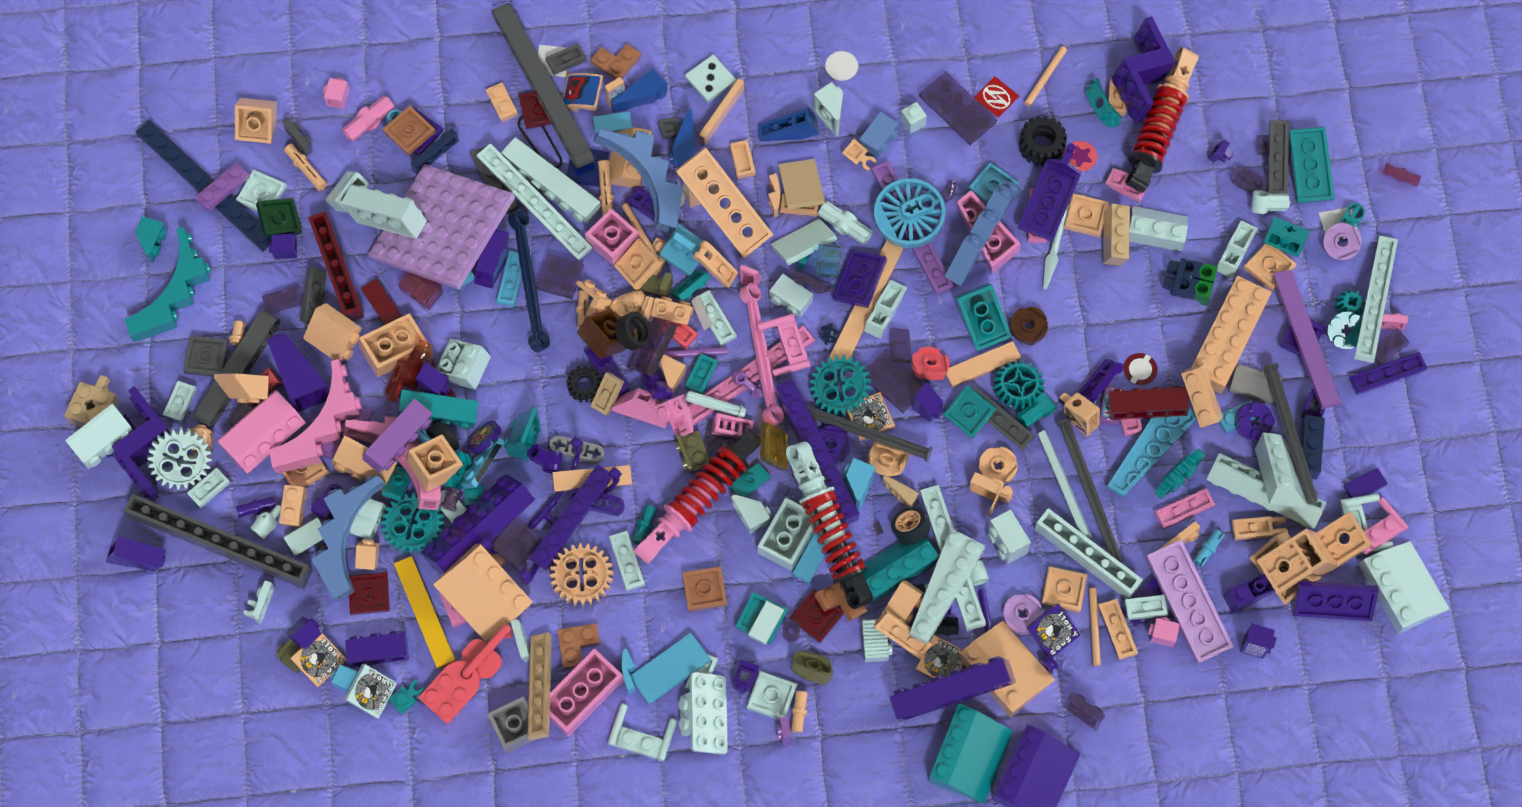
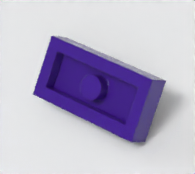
(657, 386)

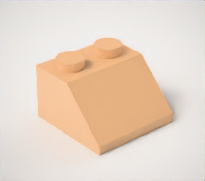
(255, 120)
(244, 387)
(433, 462)

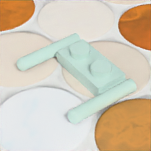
(640, 742)

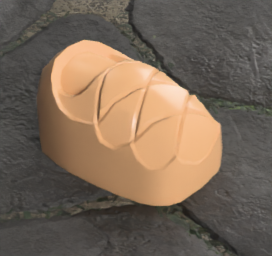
(628, 303)

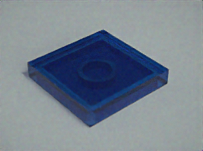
(589, 173)

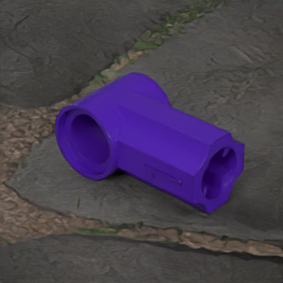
(548, 459)

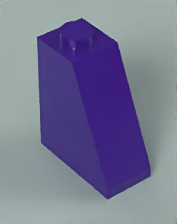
(492, 259)
(135, 554)

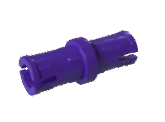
(256, 506)

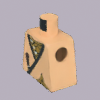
(1082, 412)

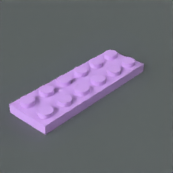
(1189, 601)

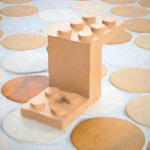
(1314, 552)

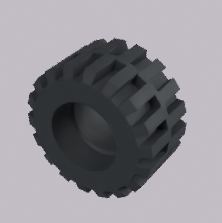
(1042, 127)

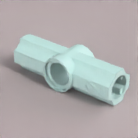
(845, 223)

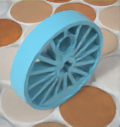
(902, 217)

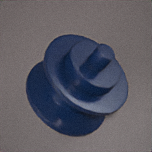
(828, 333)

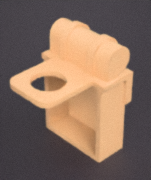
(991, 489)

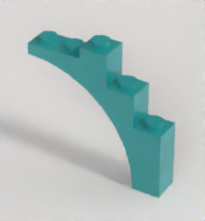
(161, 314)

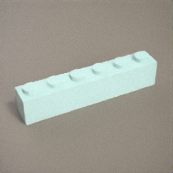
(552, 182)
(1249, 483)
(1088, 554)

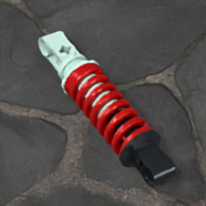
(829, 526)

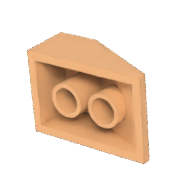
(390, 343)

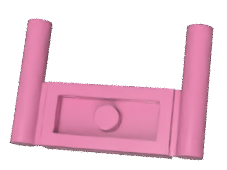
(791, 343)
(1386, 528)

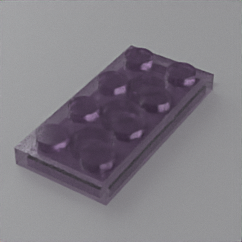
(958, 108)

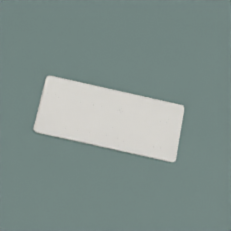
(701, 313)

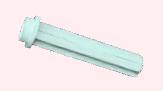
(715, 404)

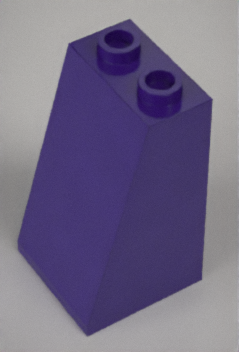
(299, 377)

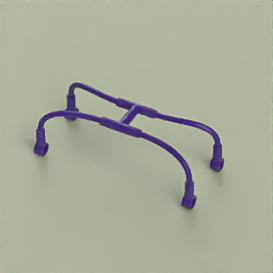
(544, 512)

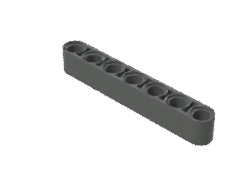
(240, 363)

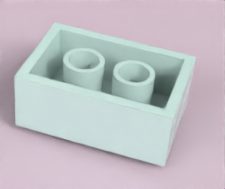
(787, 535)

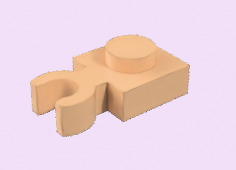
(857, 153)

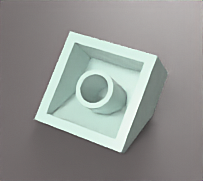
(829, 106)

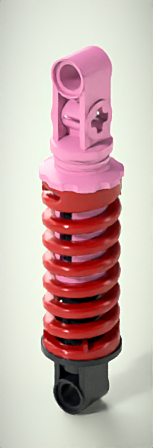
(695, 496)

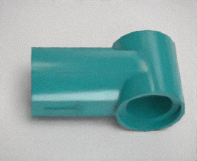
(1040, 408)

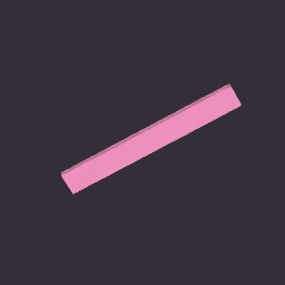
(728, 390)

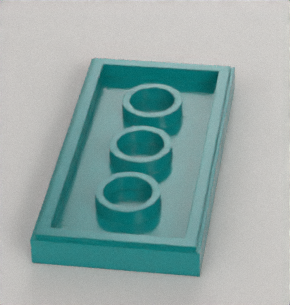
(1311, 165)

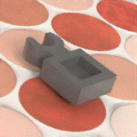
(669, 127)

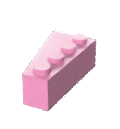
(1002, 243)

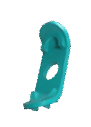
(1106, 113)

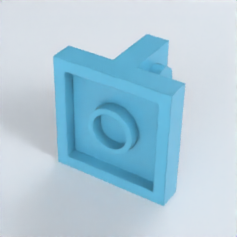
(680, 250)

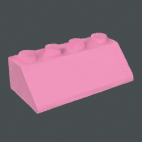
(260, 431)

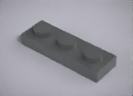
(313, 293)

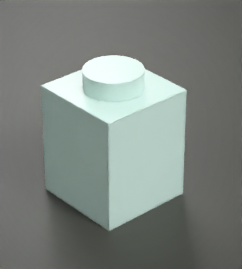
(913, 118)

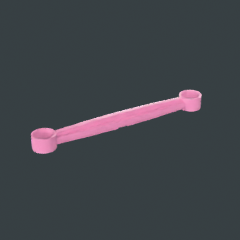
(761, 354)

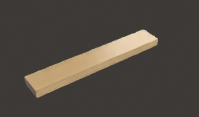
(539, 686)

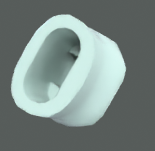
(266, 522)

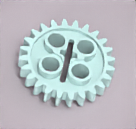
(173, 474)

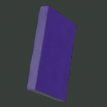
(859, 278)

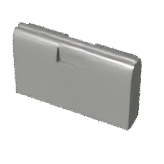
(1252, 384)

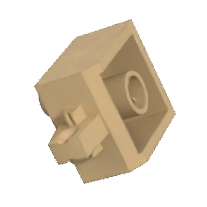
(86, 398)

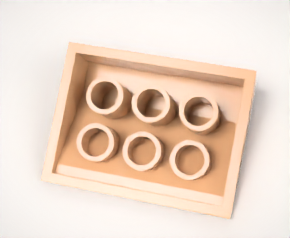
(482, 592)
(1028, 671)

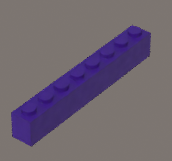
(806, 431)

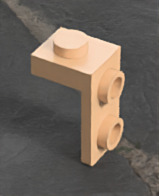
(600, 300)

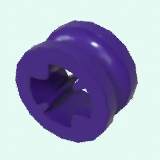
(1049, 664)

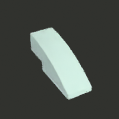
(1236, 249)
(885, 309)

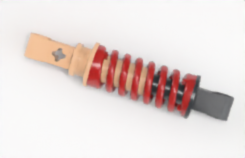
(1161, 122)

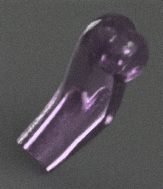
(948, 192)

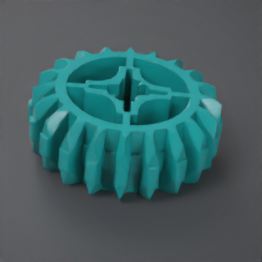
(1003, 388)

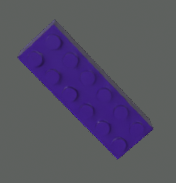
(482, 519)
(952, 689)

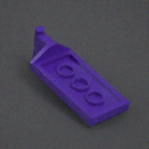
(1051, 196)

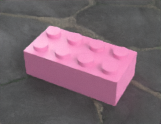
(583, 692)

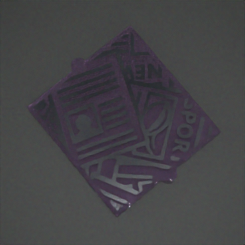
(713, 442)

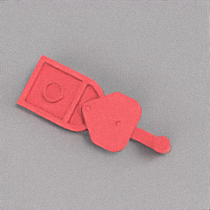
(451, 692)

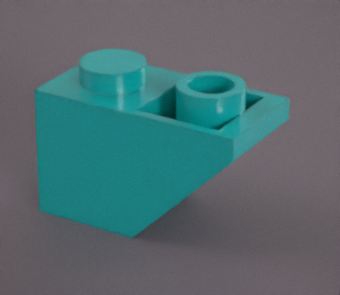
(150, 234)

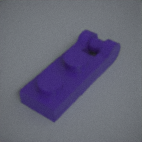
(645, 206)
(1100, 379)

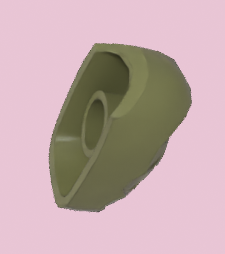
(812, 667)

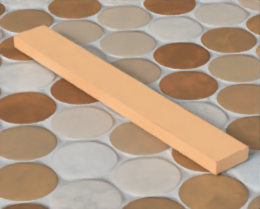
(857, 320)

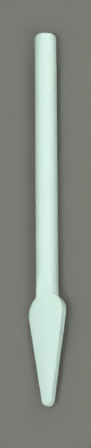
(1052, 258)

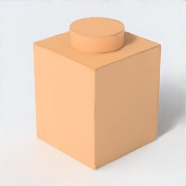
(367, 554)

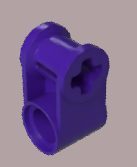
(320, 507)

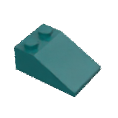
(982, 316)
(524, 434)

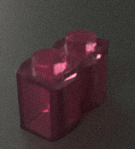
(421, 289)

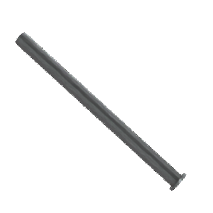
(870, 433)
(1291, 433)
(1089, 488)

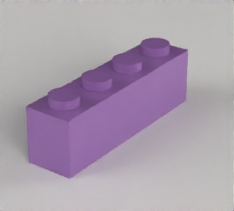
(397, 437)

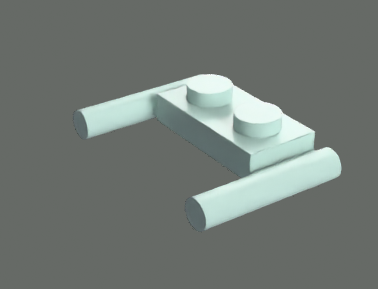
(1354, 505)

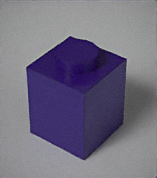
(283, 246)
(304, 632)

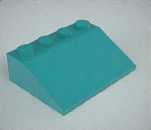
(970, 754)

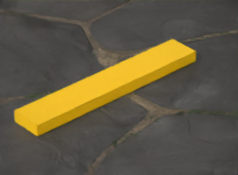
(424, 612)

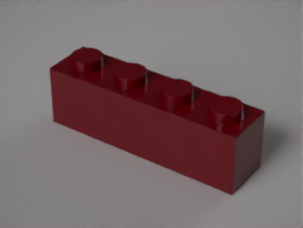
(1148, 403)

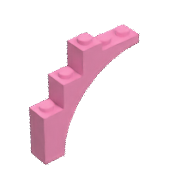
(370, 432)
(307, 447)

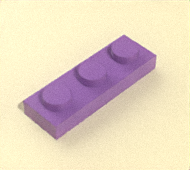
(222, 187)

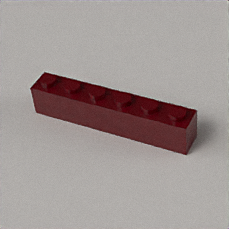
(336, 266)

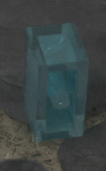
(827, 260)

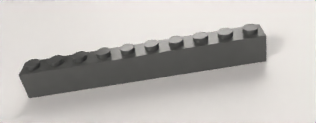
(218, 541)

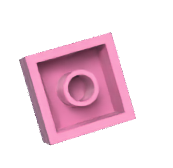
(611, 236)

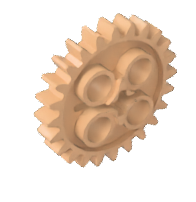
(599, 573)

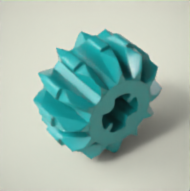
(1351, 298)

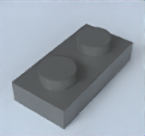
(566, 59)
(294, 132)

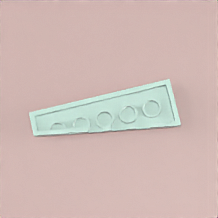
(948, 578)

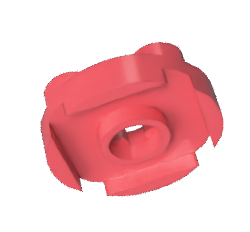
(930, 372)

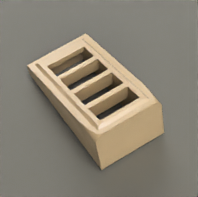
(903, 493)

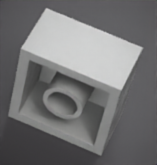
(511, 724)

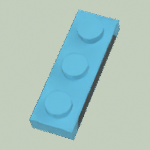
(481, 464)

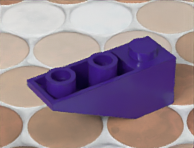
(1248, 593)

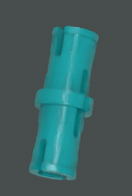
(644, 524)

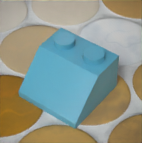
(858, 480)

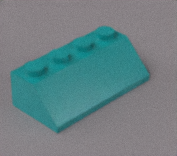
(898, 564)

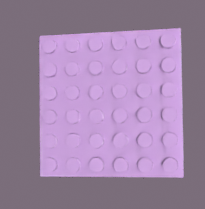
(457, 228)

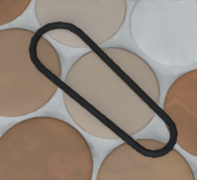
(549, 138)

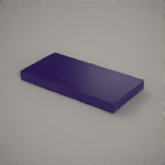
(1335, 600)

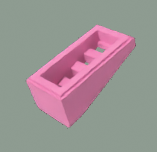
(749, 275)
(715, 430)

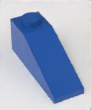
(642, 92)
(790, 127)
(684, 144)

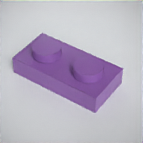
(783, 731)

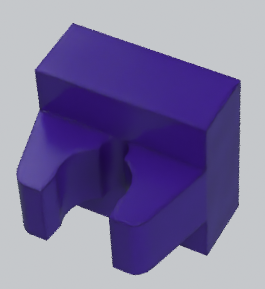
(1221, 152)

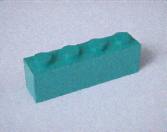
(444, 408)

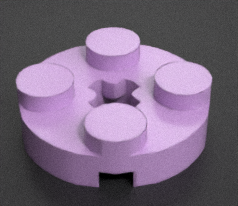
(1345, 231)
(1021, 602)

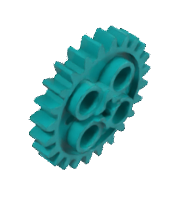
(858, 382)
(1183, 469)
(396, 520)

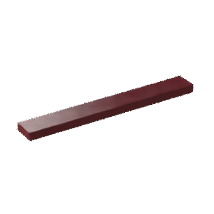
(385, 308)

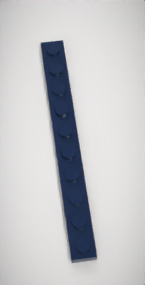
(200, 180)

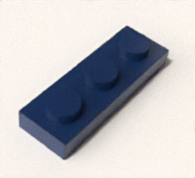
(435, 150)

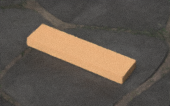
(721, 112)
(982, 364)
(575, 478)

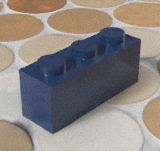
(1312, 443)

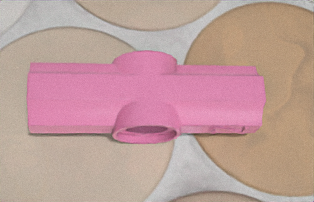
(368, 118)

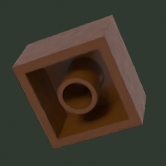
(600, 333)

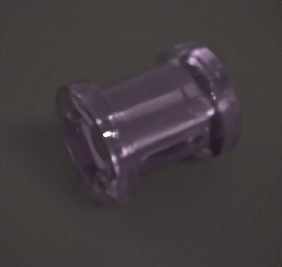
(451, 499)
(786, 634)

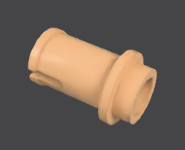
(237, 333)

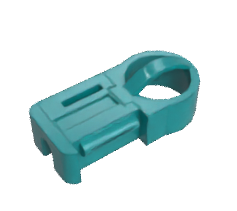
(1350, 219)

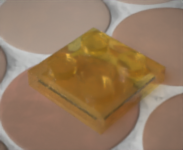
(774, 446)

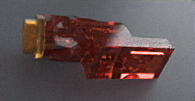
(407, 372)

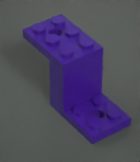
(1143, 69)
(133, 449)

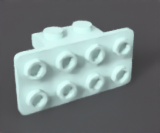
(705, 713)

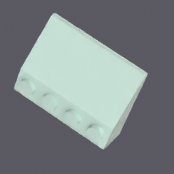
(1404, 586)

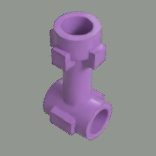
(741, 378)

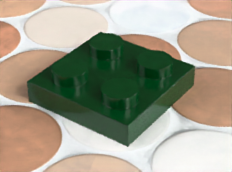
(278, 217)

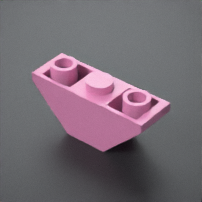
(639, 405)

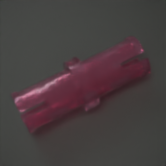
(1401, 175)

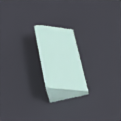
(304, 537)

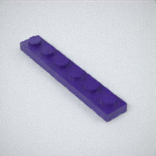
(571, 517)

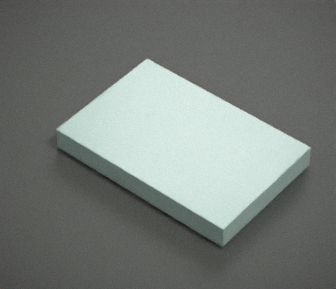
(803, 241)

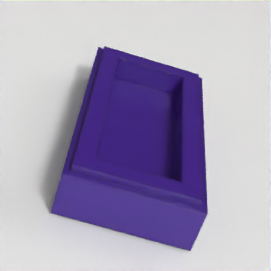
(1365, 484)

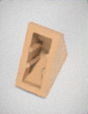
(672, 371)

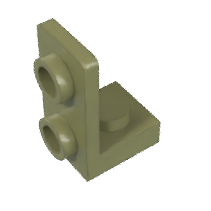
(658, 285)

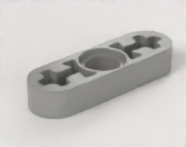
(591, 449)

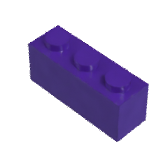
(377, 649)

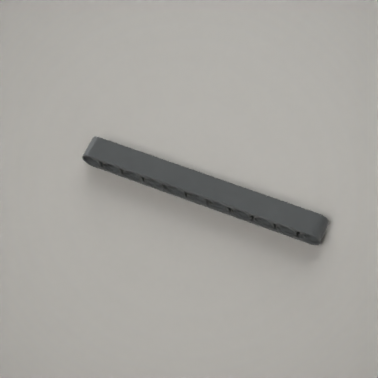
(541, 83)

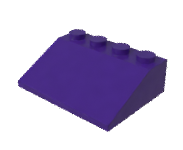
(1036, 771)

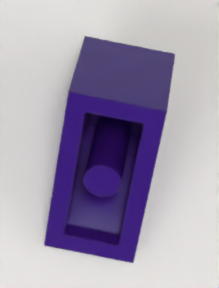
(432, 381)
(927, 403)

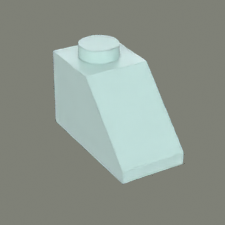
(751, 512)

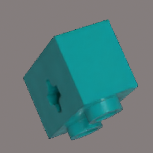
(1286, 236)

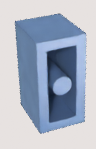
(879, 134)

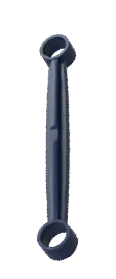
(528, 280)

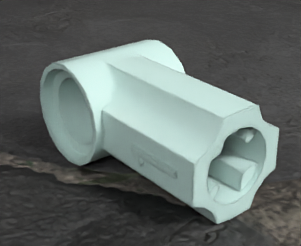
(1264, 202)

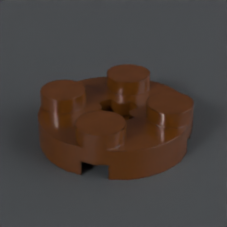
(1019, 330)

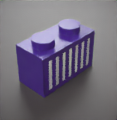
(1258, 641)

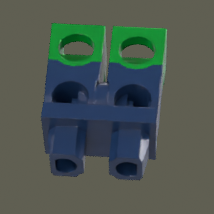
(1192, 281)

